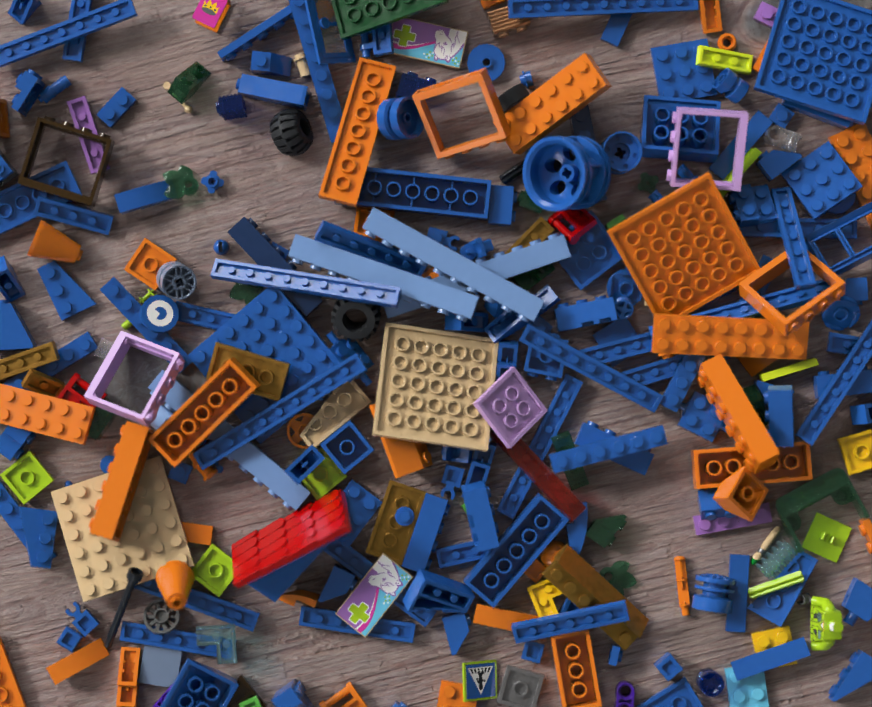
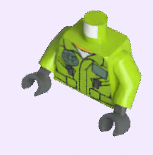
(824, 622)

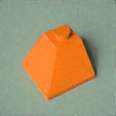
(741, 494)

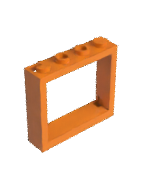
(481, 76)
(806, 313)

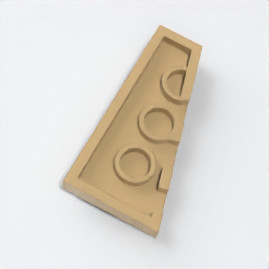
(336, 411)

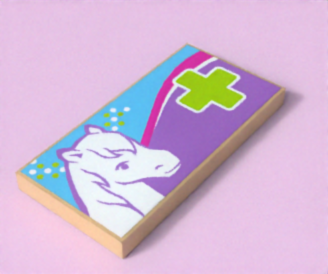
(429, 42)
(374, 595)

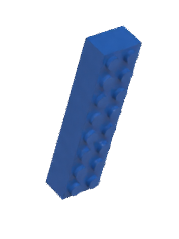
(425, 193)

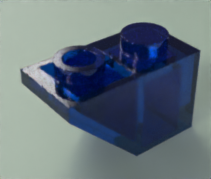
(411, 83)

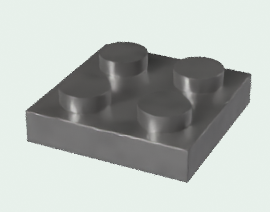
(520, 687)

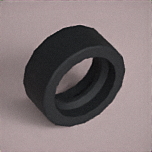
(513, 96)

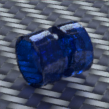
(710, 682)

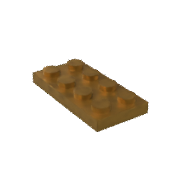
(266, 370)
(387, 534)

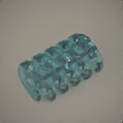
(776, 559)

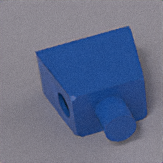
(858, 602)

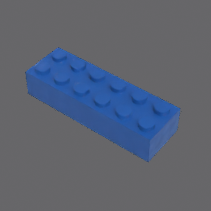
(517, 551)

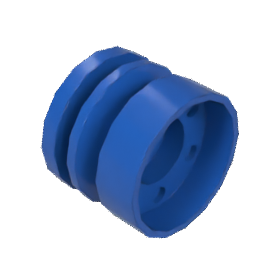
(628, 145)
(713, 593)

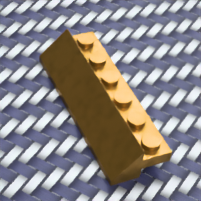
(588, 588)

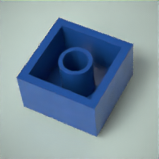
(347, 447)

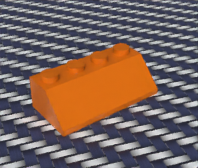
(405, 456)

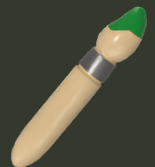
(765, 545)

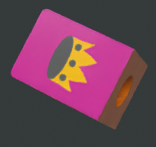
(211, 13)

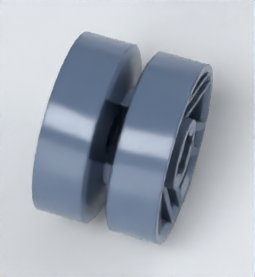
(177, 271)

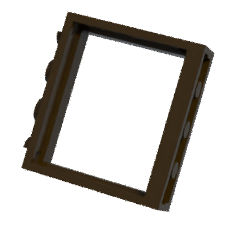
(65, 127)

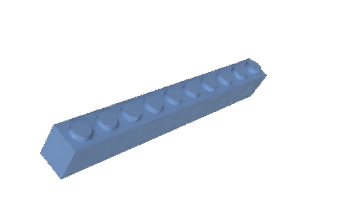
(455, 265)
(504, 265)
(359, 268)
(248, 456)

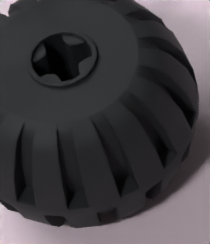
(291, 132)

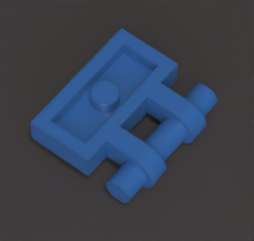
(381, 42)

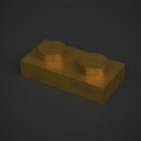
(42, 383)

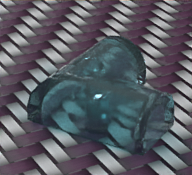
(223, 637)

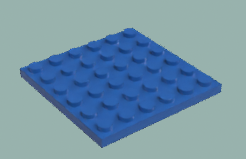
(820, 57)
(275, 330)

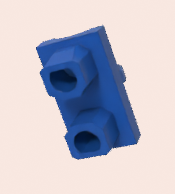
(476, 249)

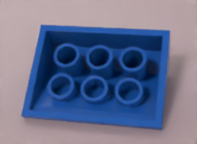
(698, 133)
(200, 687)

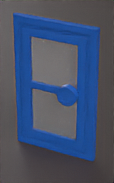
(326, 35)

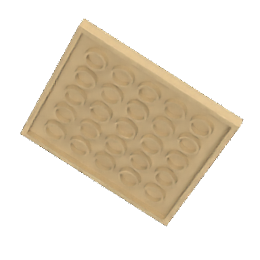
(431, 386)
(148, 540)

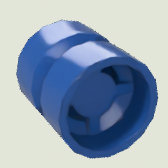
(733, 87)

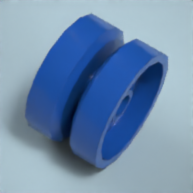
(399, 119)

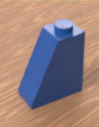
(13, 330)

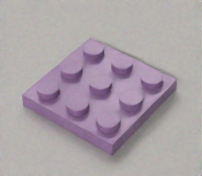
(510, 407)

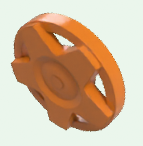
(298, 427)

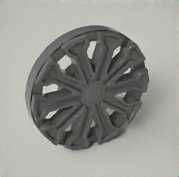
(160, 616)

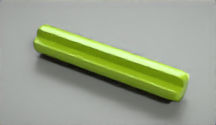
(776, 584)

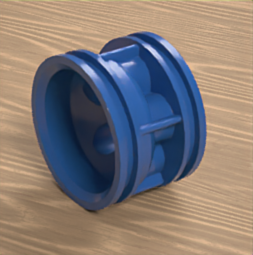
(589, 169)

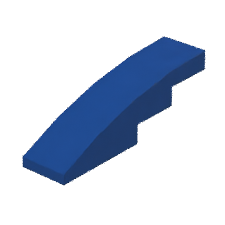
(509, 323)

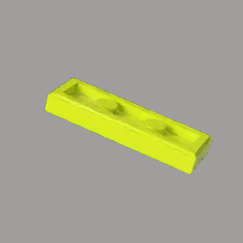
(723, 59)
(788, 369)

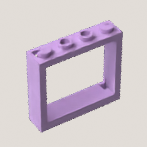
(735, 184)
(112, 363)

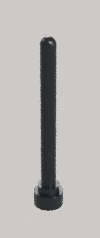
(133, 576)

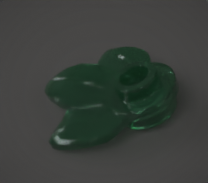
(177, 183)
(244, 291)
(620, 577)

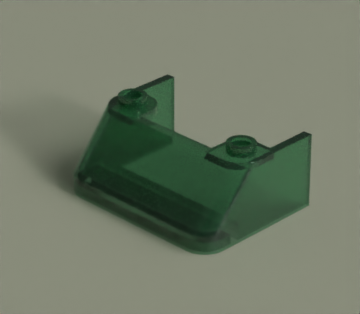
(830, 483)

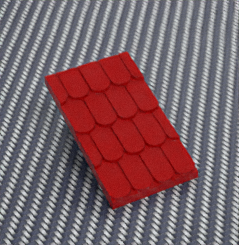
(285, 548)

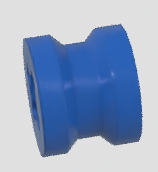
(625, 310)

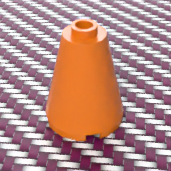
(54, 245)
(175, 583)

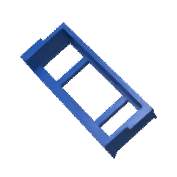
(835, 226)

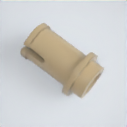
(302, 65)

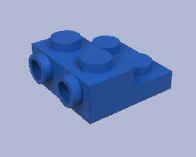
(29, 84)
(752, 205)
(539, 363)

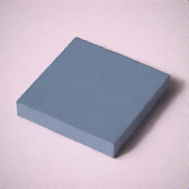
(159, 666)

